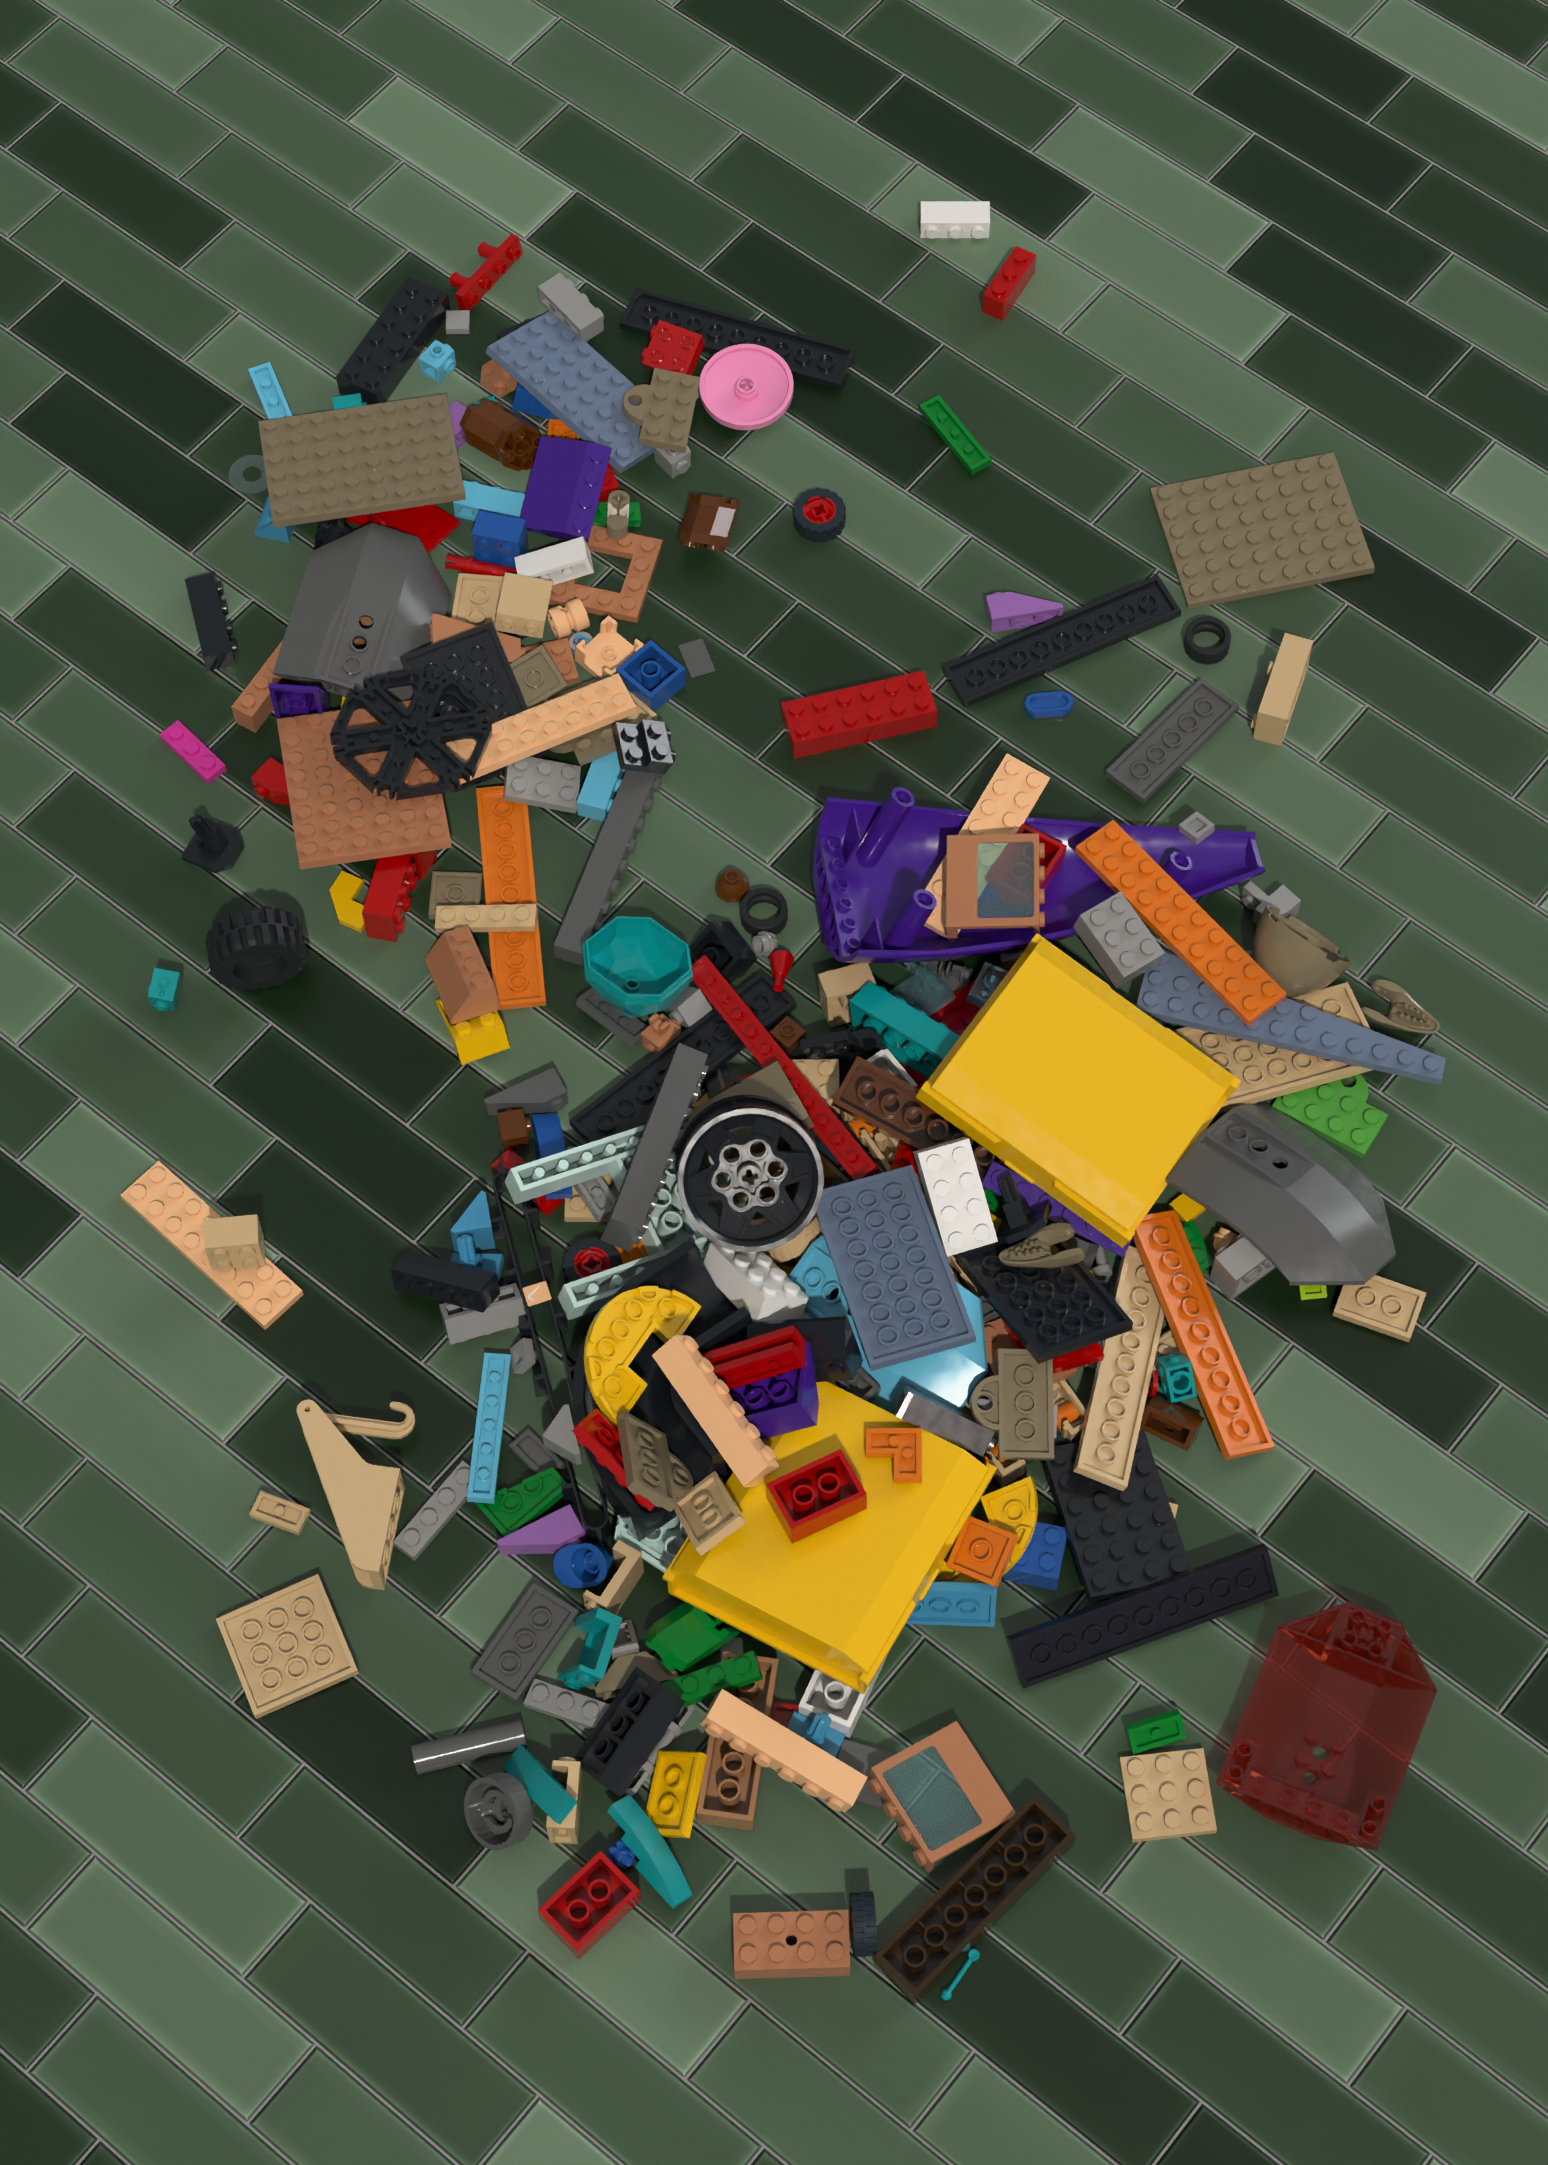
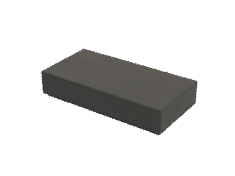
(534, 1453)

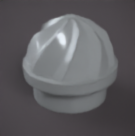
(764, 943)

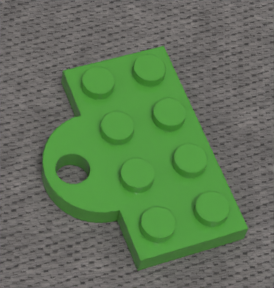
(1336, 1113)

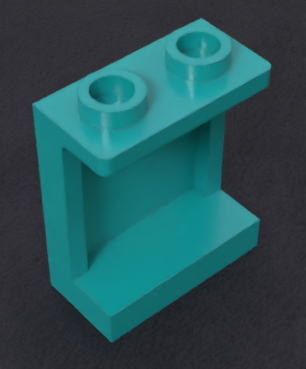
(595, 1655)

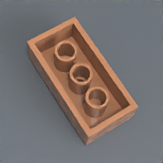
(819, 1951)

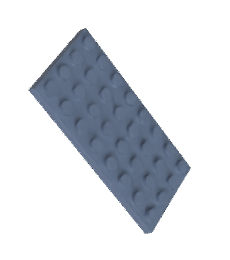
(573, 385)
(893, 1268)

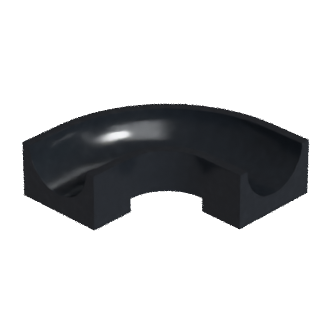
(660, 1404)

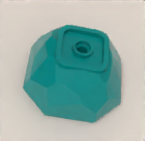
(637, 965)

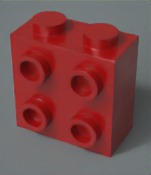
(672, 349)

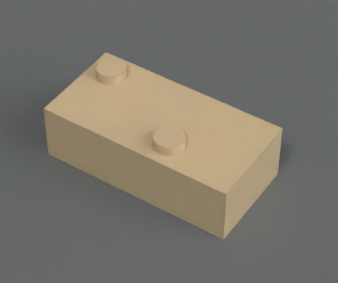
(1282, 689)

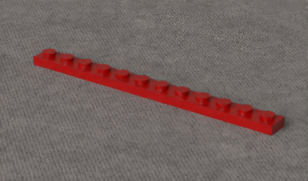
(768, 1051)

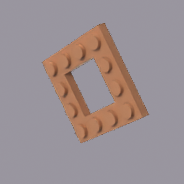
(628, 603)

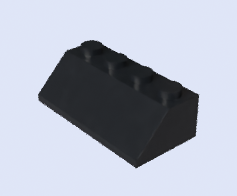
(831, 1340)
(629, 1731)

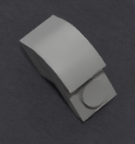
(1257, 900)

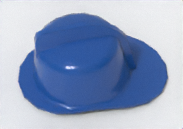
(582, 1565)

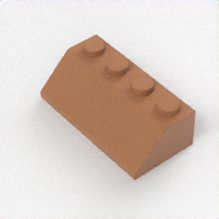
(461, 976)

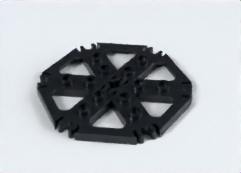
(418, 718)

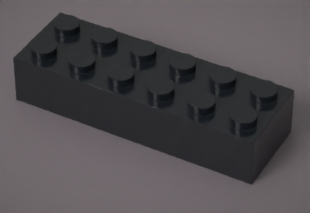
(394, 342)

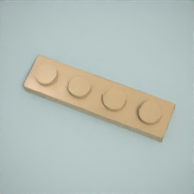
(487, 918)

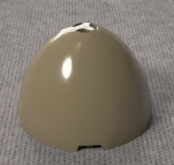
(1295, 954)

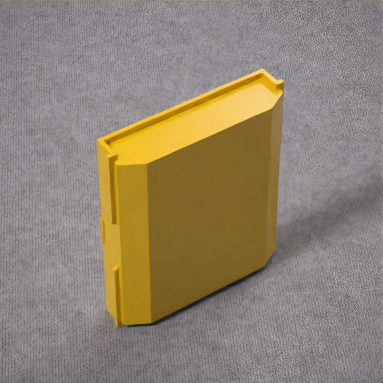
(1078, 1090)
(851, 1586)

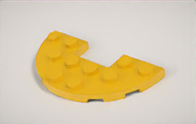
(618, 1336)
(1008, 1508)

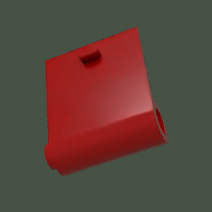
(426, 522)

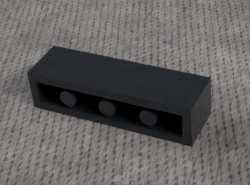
(210, 621)
(445, 1281)

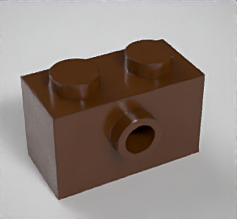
(1171, 1422)

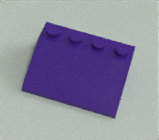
(565, 488)
(782, 1401)

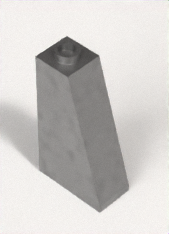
(943, 1421)

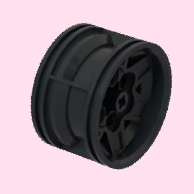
(734, 1224)

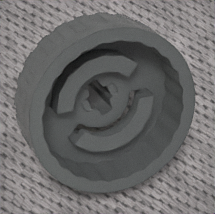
(509, 1807)

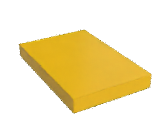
(675, 1792)

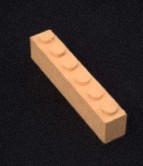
(715, 1410)
(783, 1751)

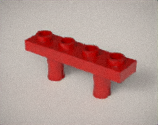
(495, 266)

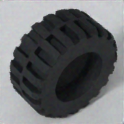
(256, 948)

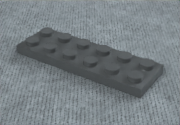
(1172, 740)

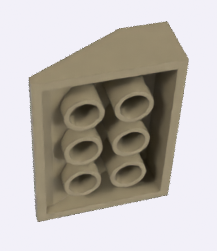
(770, 1083)

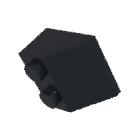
(724, 949)

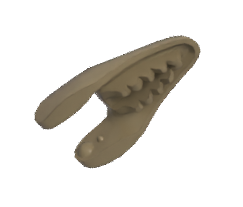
(1404, 1011)
(1036, 1250)

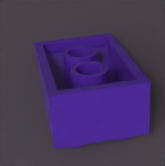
(298, 700)

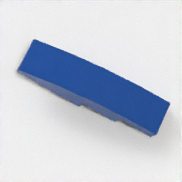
(549, 1141)

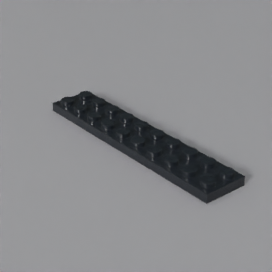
(806, 356)
(1061, 641)
(631, 1099)
(1143, 1615)

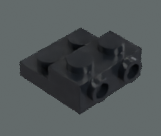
(643, 746)

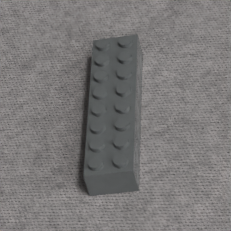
(656, 1148)

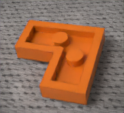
(900, 1444)

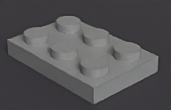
(543, 784)

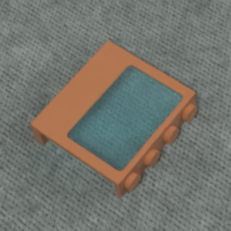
(994, 882)
(940, 1795)

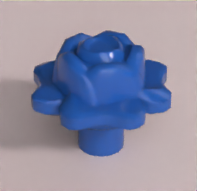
(621, 1855)

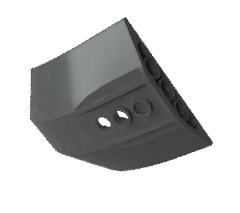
(354, 577)
(1310, 1219)

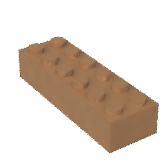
(730, 1777)

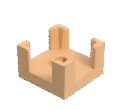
(605, 650)

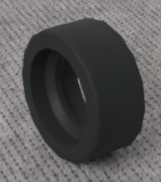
(1212, 625)
(763, 895)

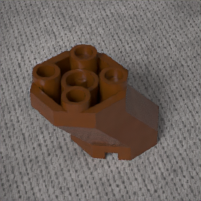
(501, 434)
(709, 522)

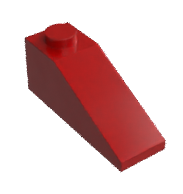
(271, 783)

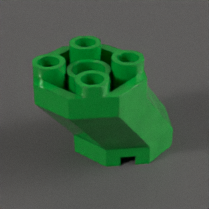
(688, 1637)

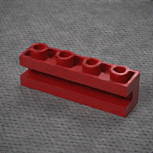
(759, 1357)

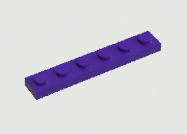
(1058, 1214)

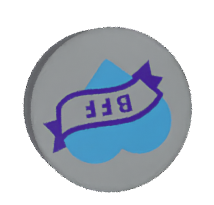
(578, 637)

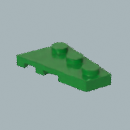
(524, 1502)

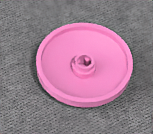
(746, 387)

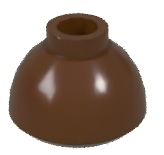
(732, 885)

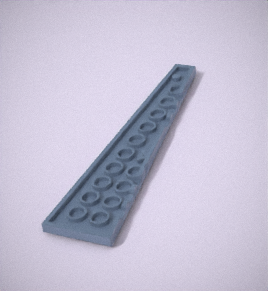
(1180, 997)

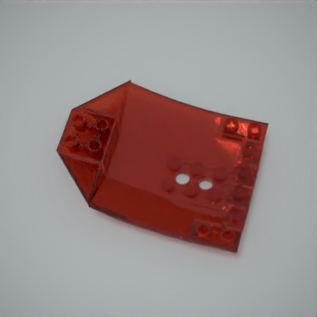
(1341, 1686)

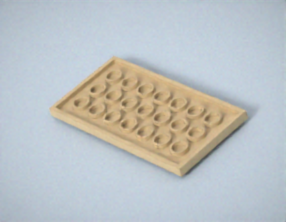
(1274, 1071)

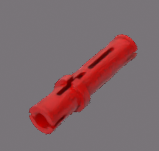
(473, 566)

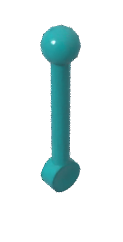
(973, 1956)

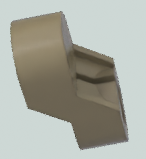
(618, 524)

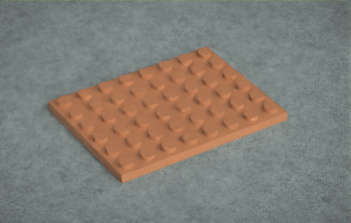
(336, 814)

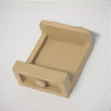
(523, 605)
(630, 1569)
(567, 1771)

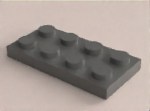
(525, 1642)

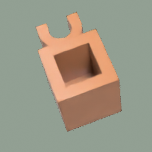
(659, 1032)

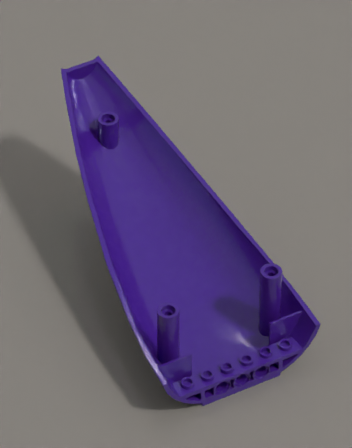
(882, 855)

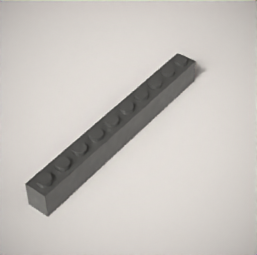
(607, 863)

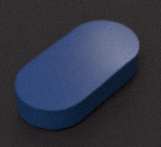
(1048, 704)

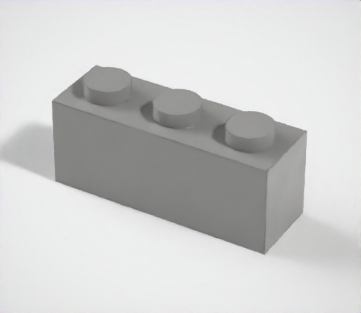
(571, 306)
(466, 1324)

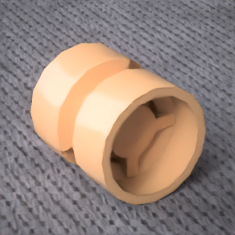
(569, 618)

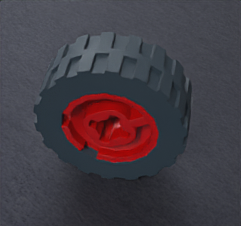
(819, 515)
(589, 1258)
(863, 1924)

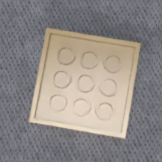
(287, 1646)

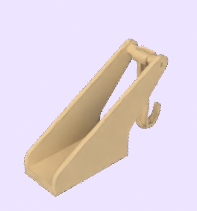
(361, 1495)

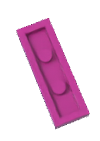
(193, 752)

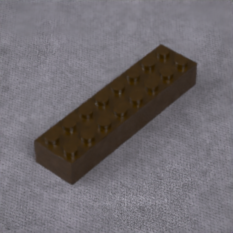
(974, 1900)

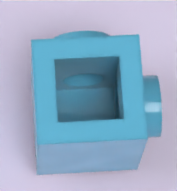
(437, 361)

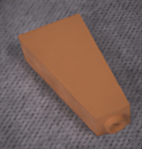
(445, 627)

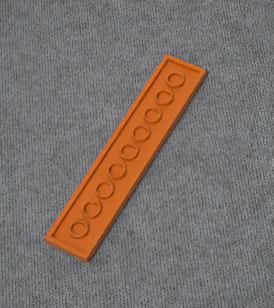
(509, 881)
(1181, 923)
(1201, 1336)

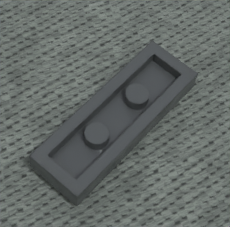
(622, 1026)

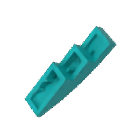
(540, 1784)
(655, 1857)

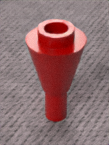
(780, 963)

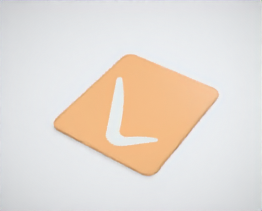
(537, 1293)

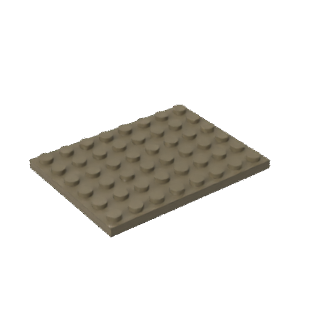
(360, 460)
(1261, 530)

